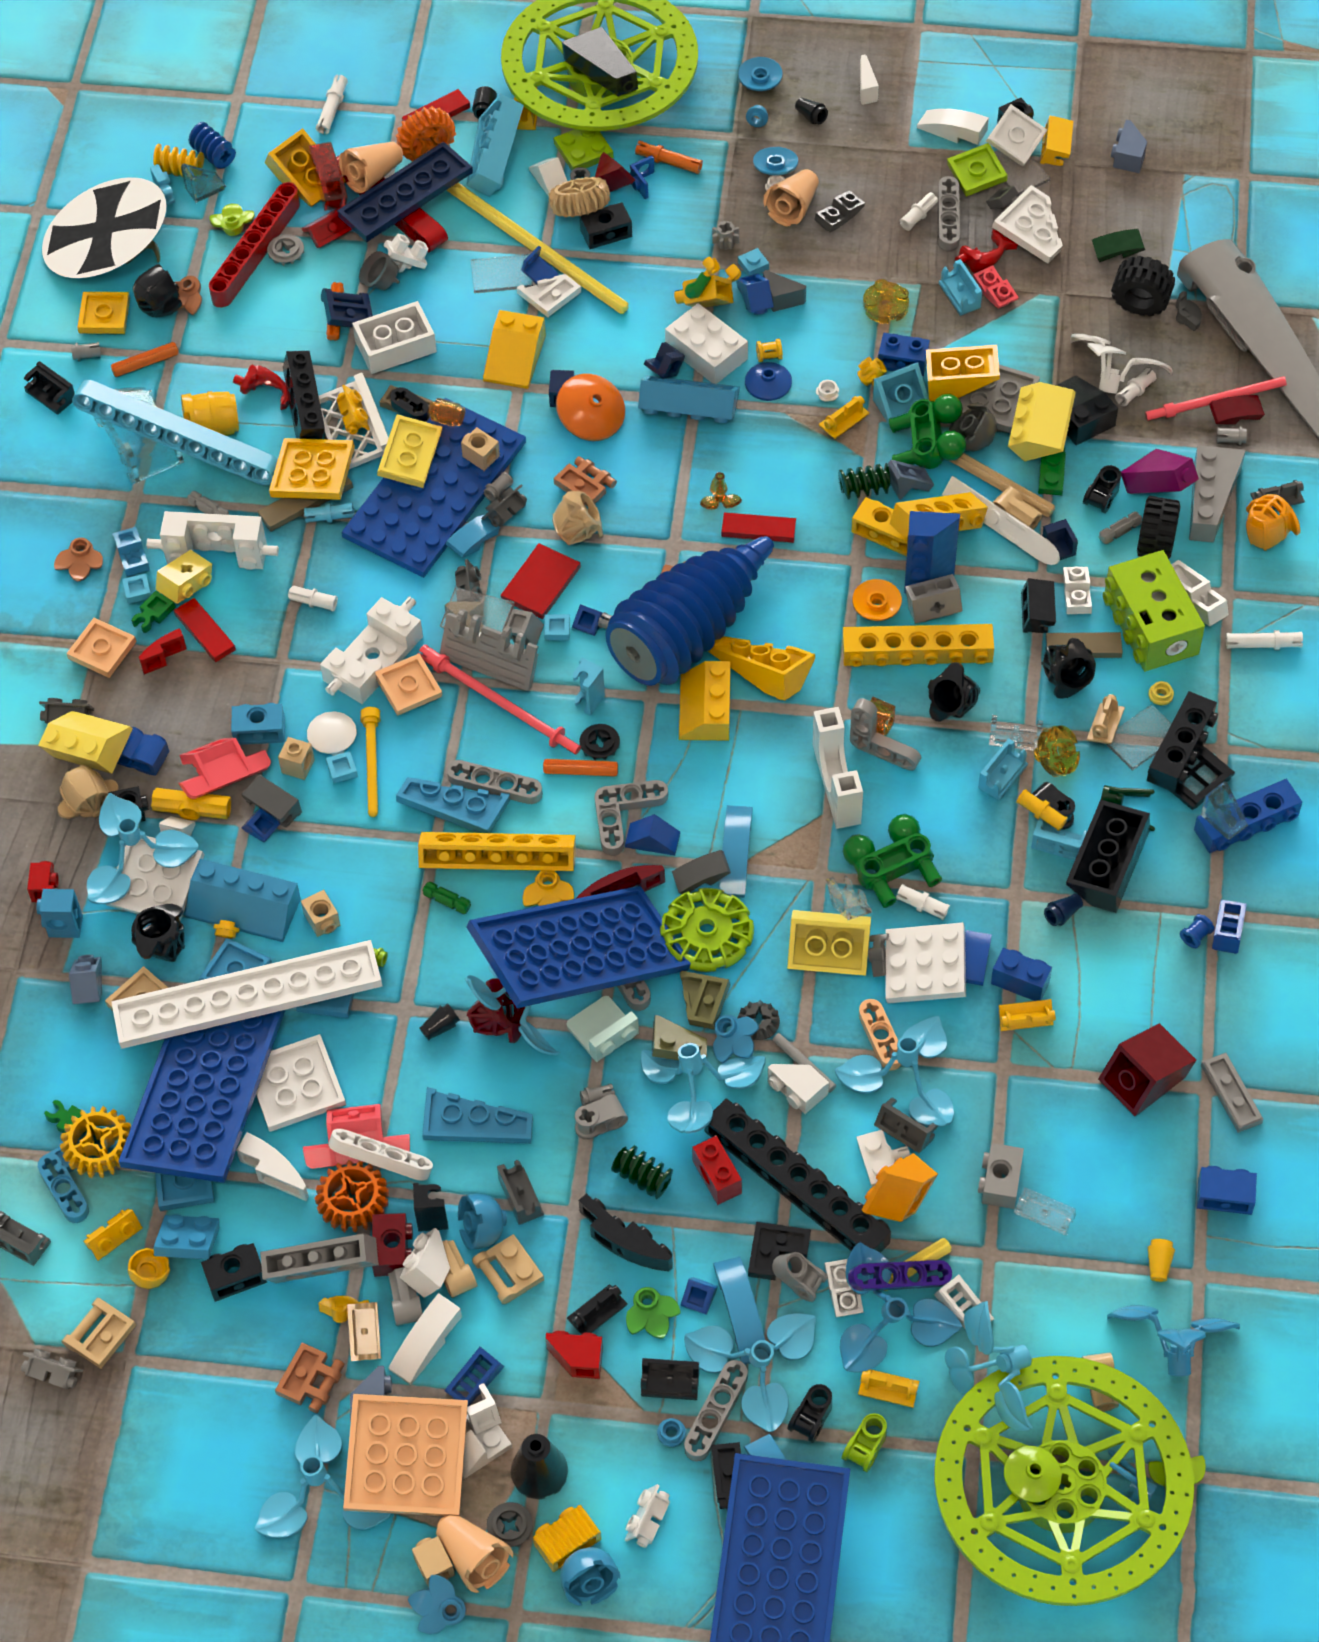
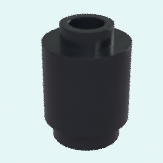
(483, 99)

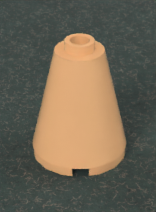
(369, 164)
(791, 197)
(474, 1552)

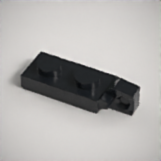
(723, 1463)

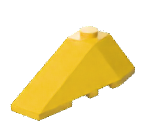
(768, 668)

